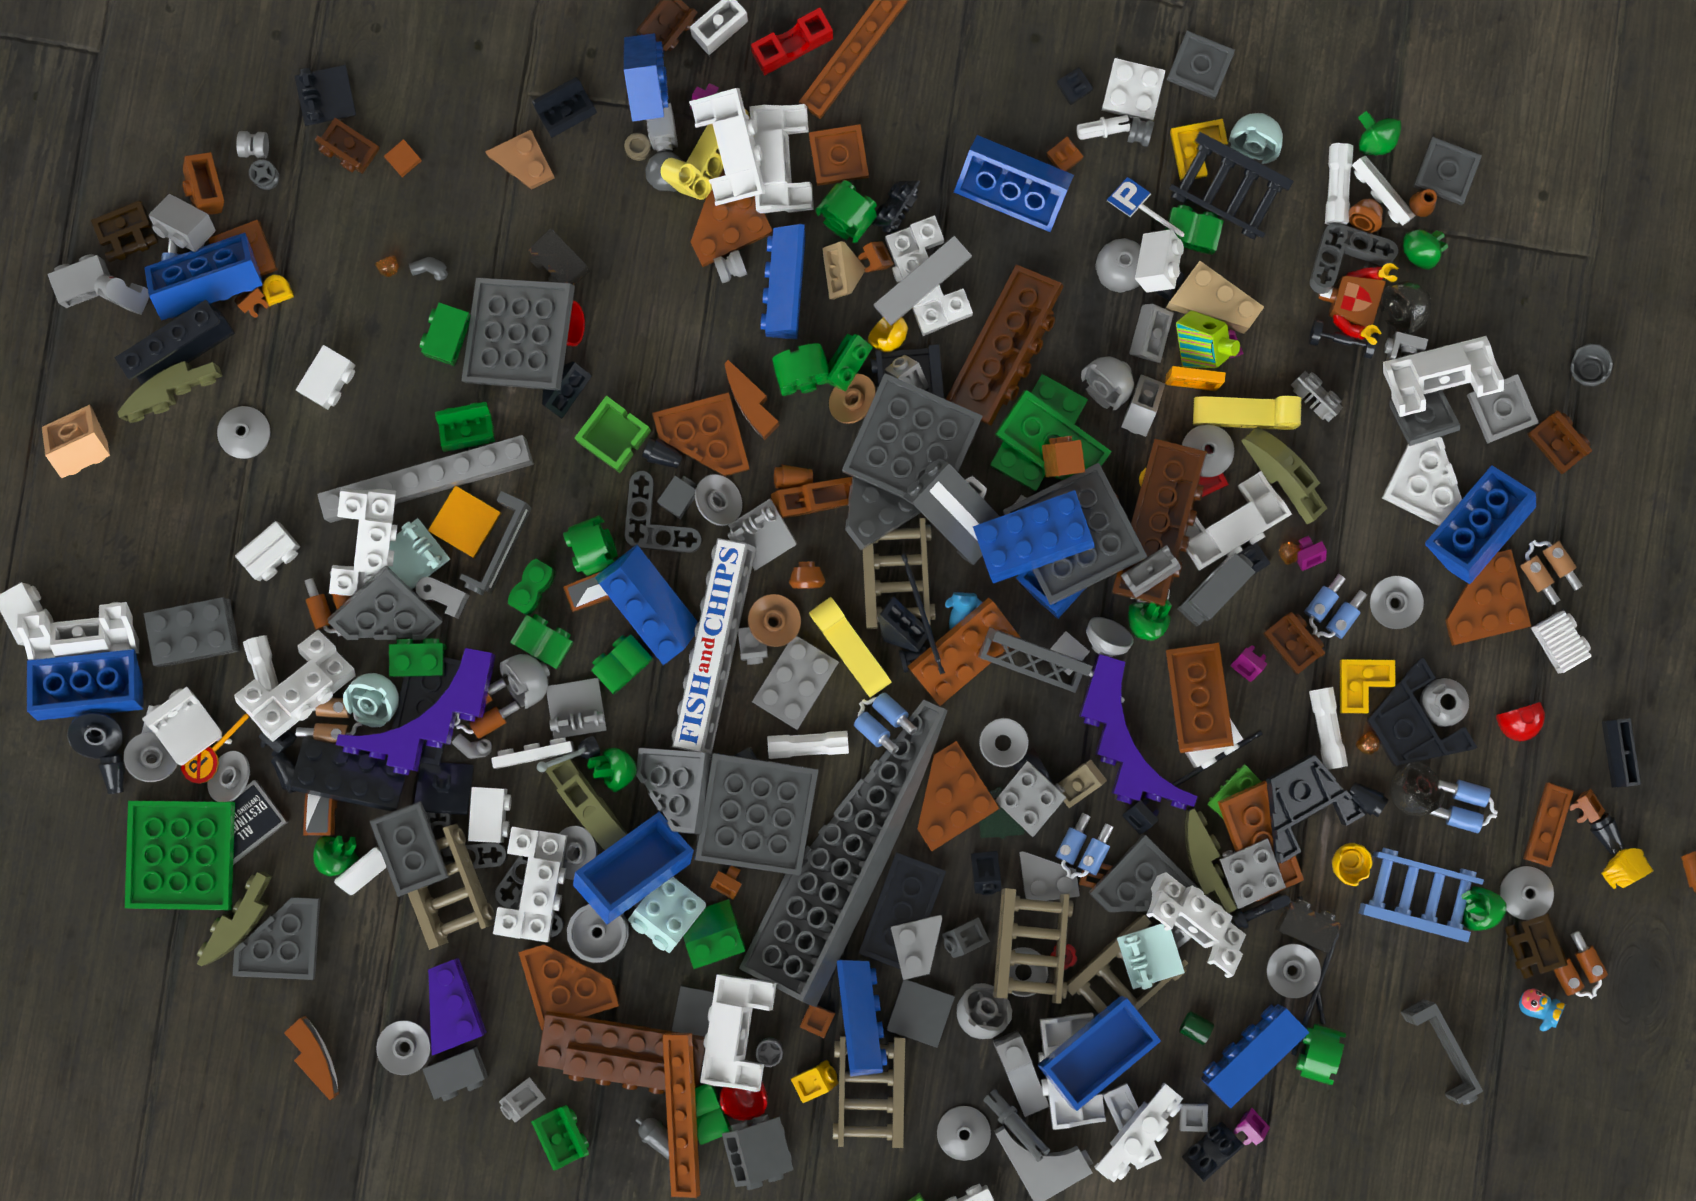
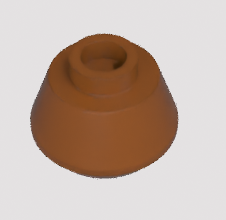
(1366, 215)
(806, 576)

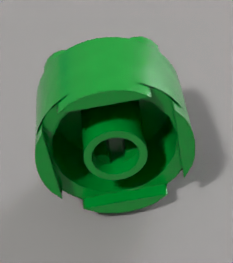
(847, 211)
(801, 369)
(591, 545)
(1321, 1054)

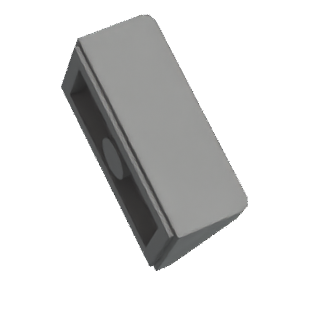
(1151, 332)

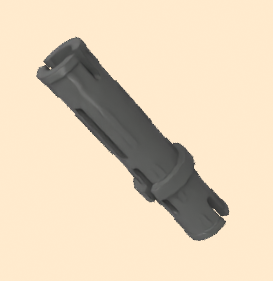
(1008, 1116)

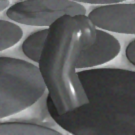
(431, 265)

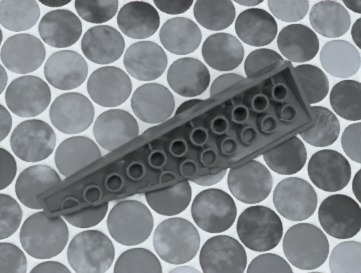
(821, 907)

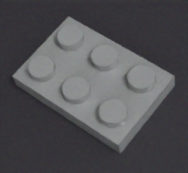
(795, 682)

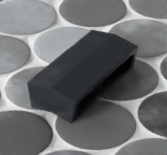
(1621, 753)

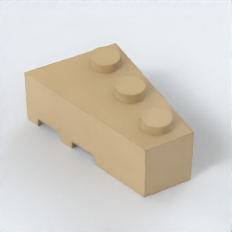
(1217, 298)

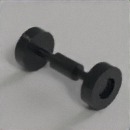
(1316, 332)

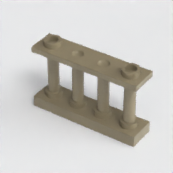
(874, 562)
(427, 907)
(1009, 930)
(1100, 967)
(895, 1104)

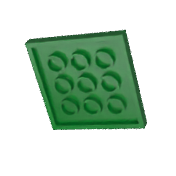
(179, 855)

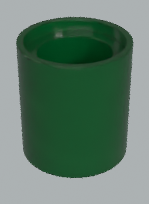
(1196, 1028)

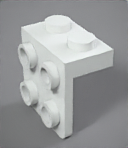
(183, 725)

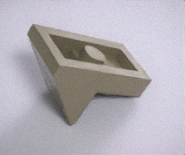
(1081, 783)

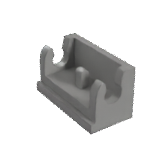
(1151, 571)

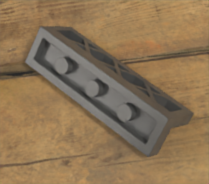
(1040, 652)

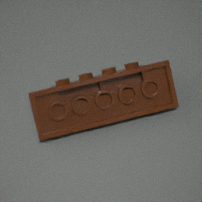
(1007, 344)
(1165, 509)
(609, 1051)

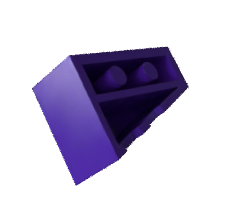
(452, 1008)

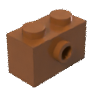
(202, 183)
(1063, 457)

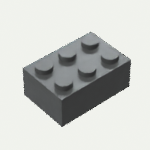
(191, 632)

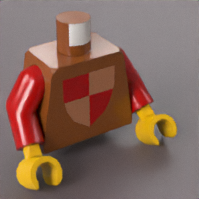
(1357, 301)

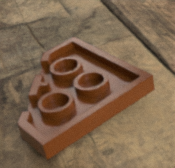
(727, 227)
(705, 433)
(1490, 603)
(953, 798)
(565, 984)

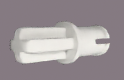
(1102, 127)

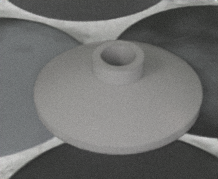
(255, 437)
(1220, 441)
(724, 494)
(1409, 599)
(148, 746)
(230, 777)
(577, 840)
(1514, 888)
(1304, 979)
(390, 1051)
(960, 1119)

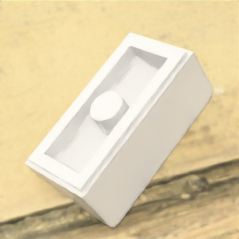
(361, 871)

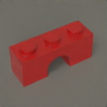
(778, 50)

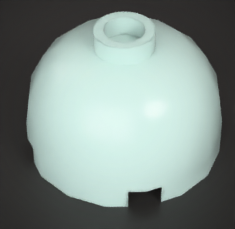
(1257, 137)
(371, 699)

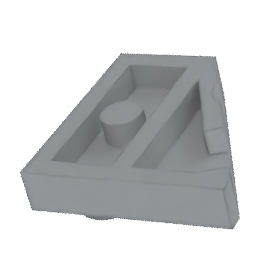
(1046, 879)
(916, 945)

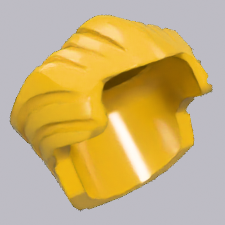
(1626, 868)

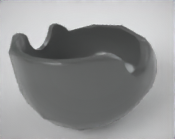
(653, 171)
(1591, 365)

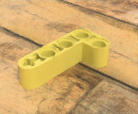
(703, 164)
(1277, 413)
(849, 647)

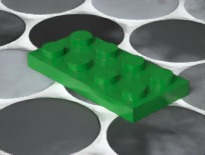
(1034, 423)
(1018, 466)

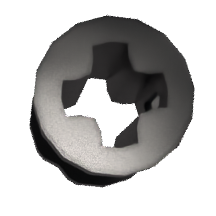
(909, 656)

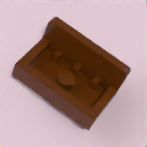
(668, 22)
(347, 146)
(1560, 441)
(1295, 642)

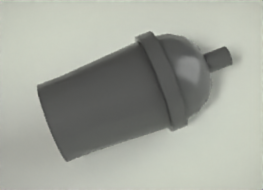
(654, 1134)

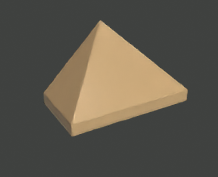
(841, 269)

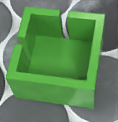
(612, 435)

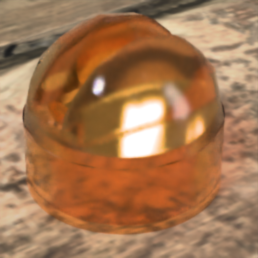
(388, 266)
(1289, 552)
(1368, 743)

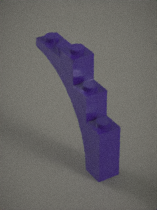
(404, 745)
(1134, 775)

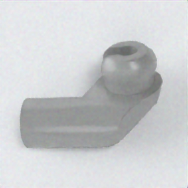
(472, 749)

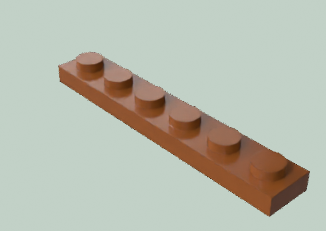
(851, 55)
(681, 1115)

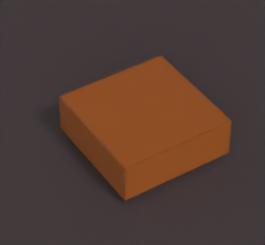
(402, 158)
(817, 1020)

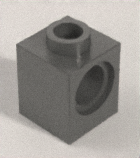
(678, 496)

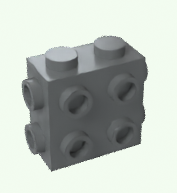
(757, 1151)

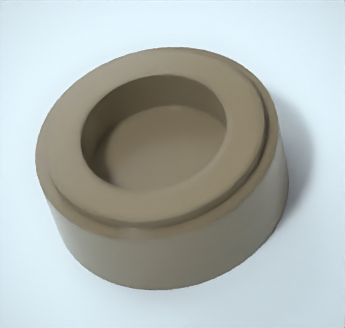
(637, 146)

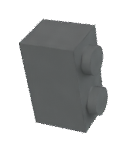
(456, 1073)

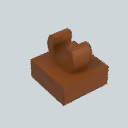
(1064, 155)
(877, 255)
(247, 301)
(1590, 805)
(727, 883)

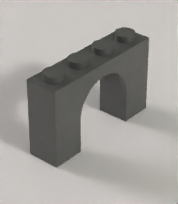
(1217, 589)

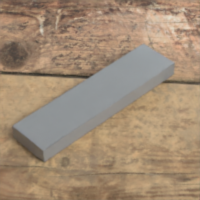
(922, 280)

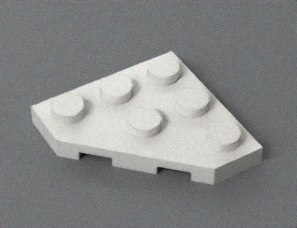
(1424, 482)

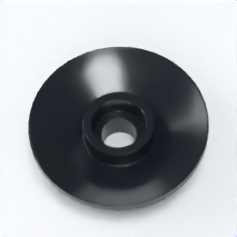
(92, 743)

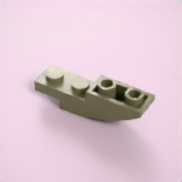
(158, 392)
(1283, 465)
(586, 804)
(1201, 851)
(231, 930)

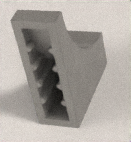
(1021, 1073)
(1050, 1174)

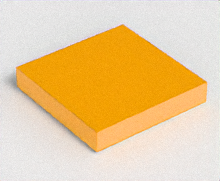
(1195, 378)
(464, 521)

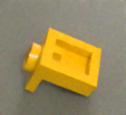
(815, 1081)

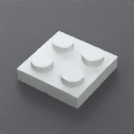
(1133, 90)

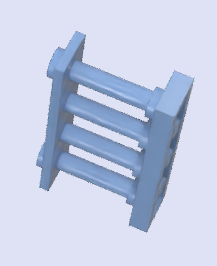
(1402, 913)

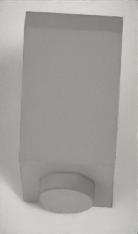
(1143, 405)

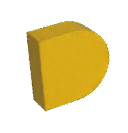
(276, 289)

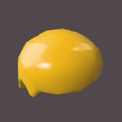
(888, 337)
(1352, 863)

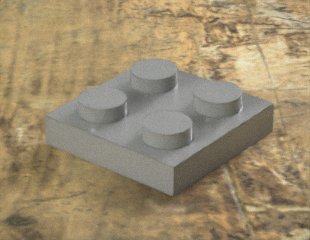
(1503, 411)

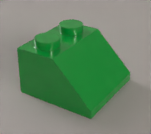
(714, 935)

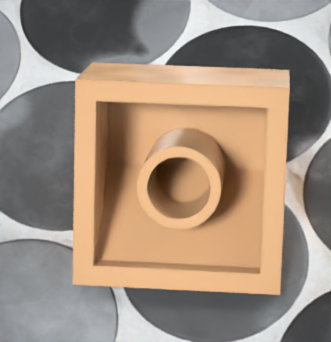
(75, 442)

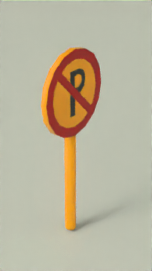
(205, 764)

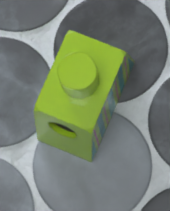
(1204, 341)

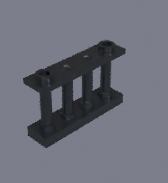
(1252, 172)

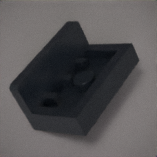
(564, 107)

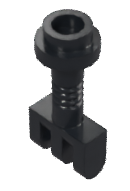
(1274, 903)

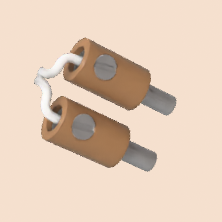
(1540, 576)
(329, 732)

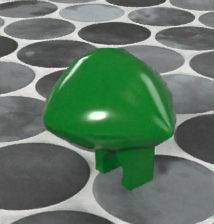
(1379, 136)
(1424, 248)
(1149, 620)
(615, 767)
(333, 855)
(1483, 909)

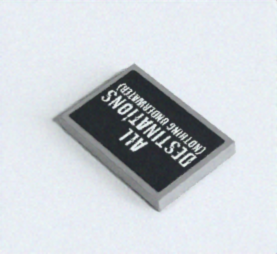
(254, 819)

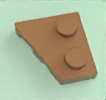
(523, 159)

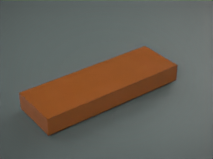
(1548, 824)

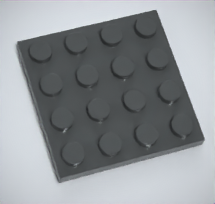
(518, 333)
(907, 433)
(1110, 529)
(756, 814)

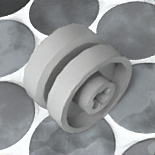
(597, 948)

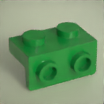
(848, 361)
(465, 426)
(416, 659)
(560, 1136)

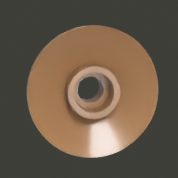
(855, 402)
(783, 612)

